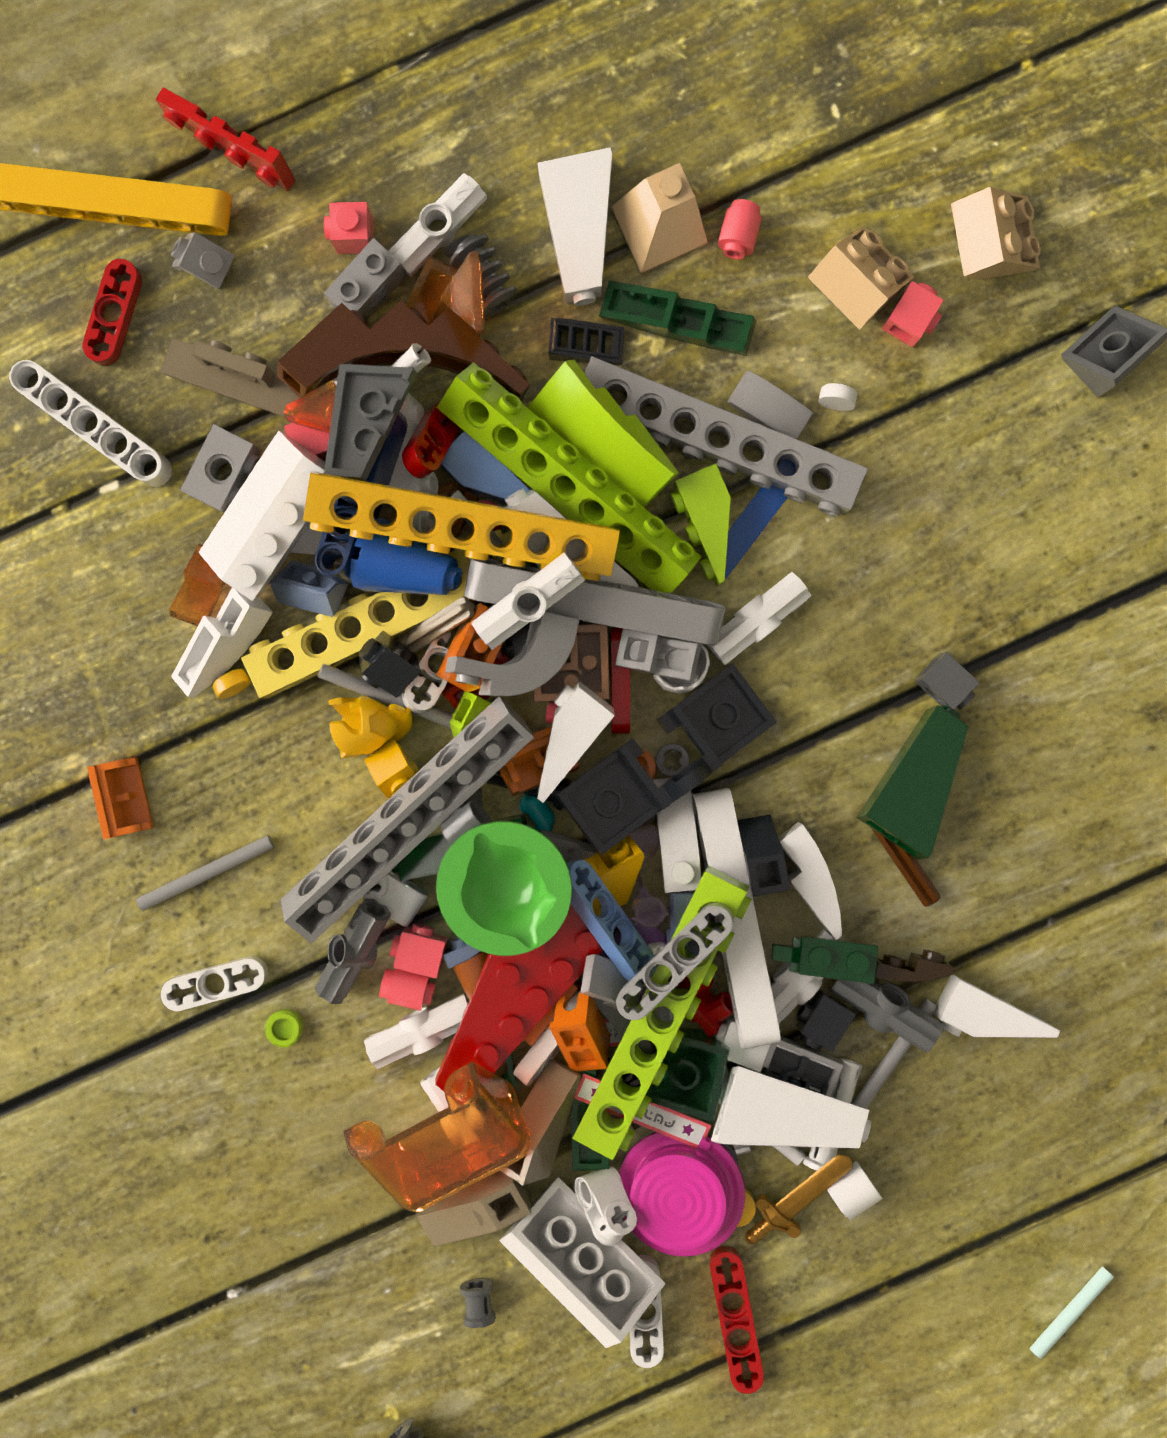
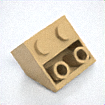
(995, 234)
(861, 276)

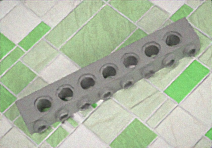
(843, 475)
(405, 819)

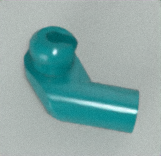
(538, 812)

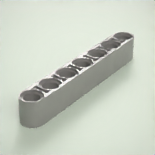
(605, 603)

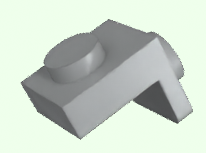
(201, 259)

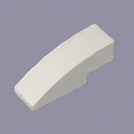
(220, 642)
(812, 877)

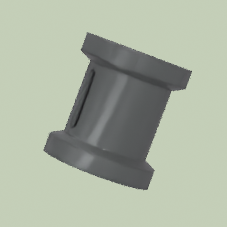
(478, 1303)

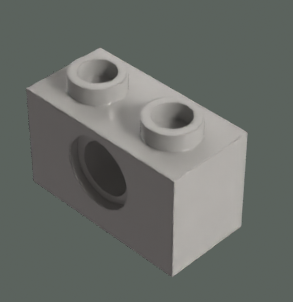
(367, 280)
(220, 449)

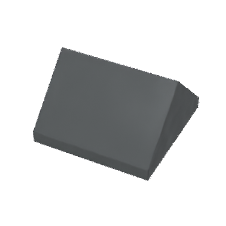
(1113, 349)

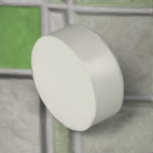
(838, 397)

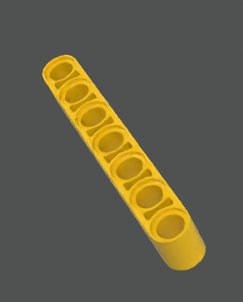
(114, 200)

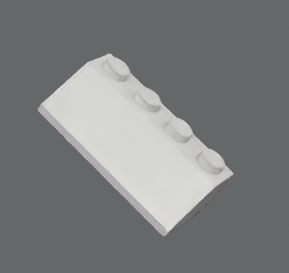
(263, 518)
(594, 1281)

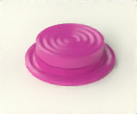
(683, 1194)

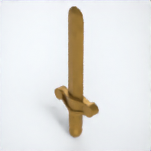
(780, 1214)

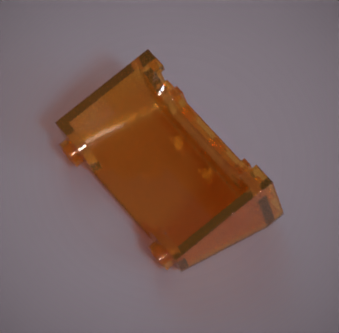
(452, 1148)

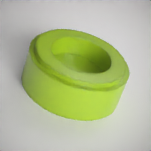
(284, 1028)

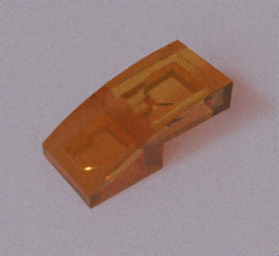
(198, 592)

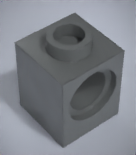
(947, 682)

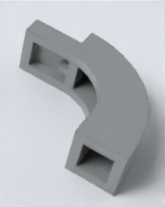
(542, 656)

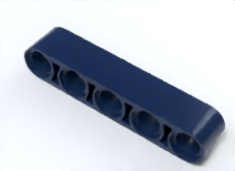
(340, 544)

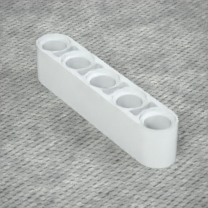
(78, 412)

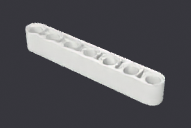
(745, 956)

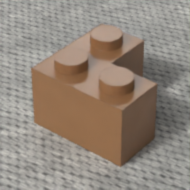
(587, 665)

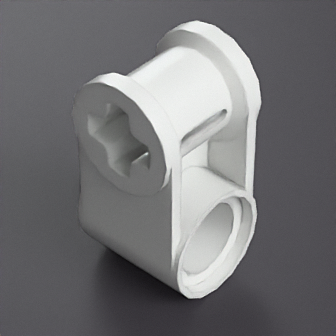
(400, 897)
(606, 1202)

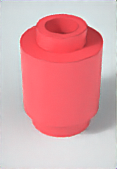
(740, 229)
(406, 989)

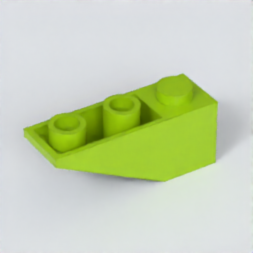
(707, 509)

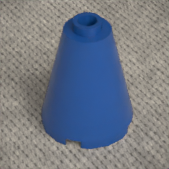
(402, 568)

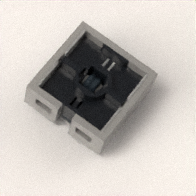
(802, 1066)

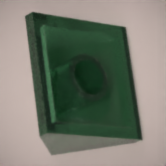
(693, 1075)

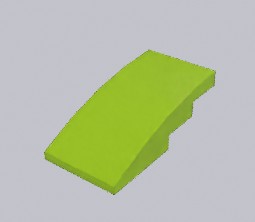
(604, 433)

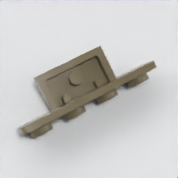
(228, 374)

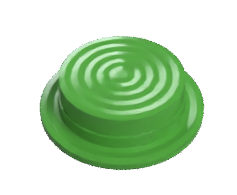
(504, 888)

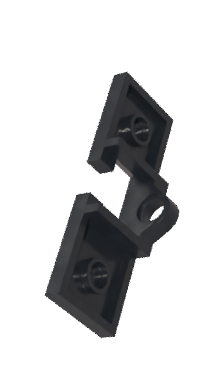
(620, 794)

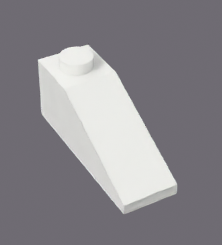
(575, 726)
(678, 844)
(984, 1015)

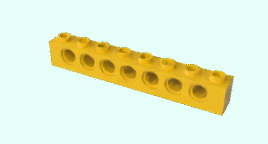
(324, 489)

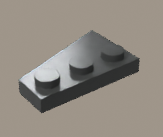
(363, 416)

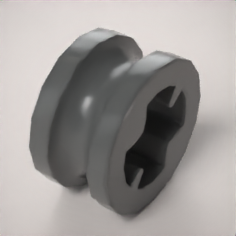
(660, 759)

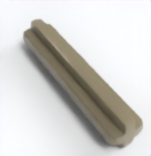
(438, 624)

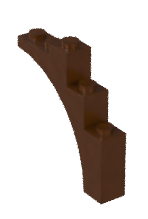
(346, 339)

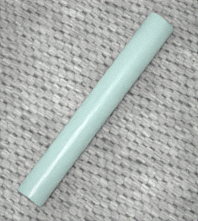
(1071, 1312)

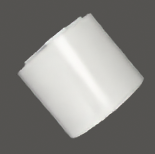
(854, 1192)

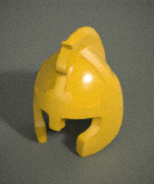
(367, 725)

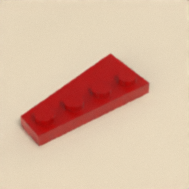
(240, 151)

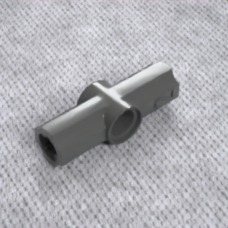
(352, 951)
(889, 1009)

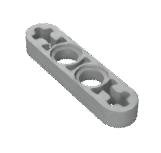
(674, 961)

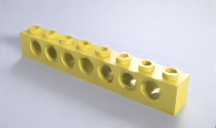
(271, 679)

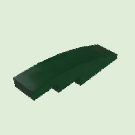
(677, 318)

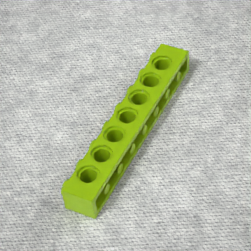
(566, 477)
(597, 1127)

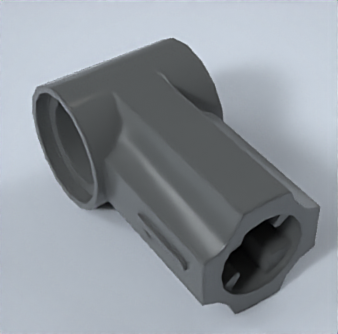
(465, 817)

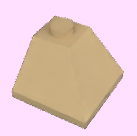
(660, 219)

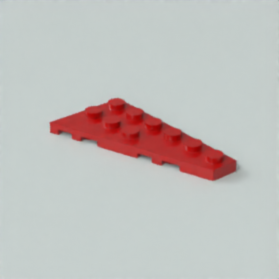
(515, 996)

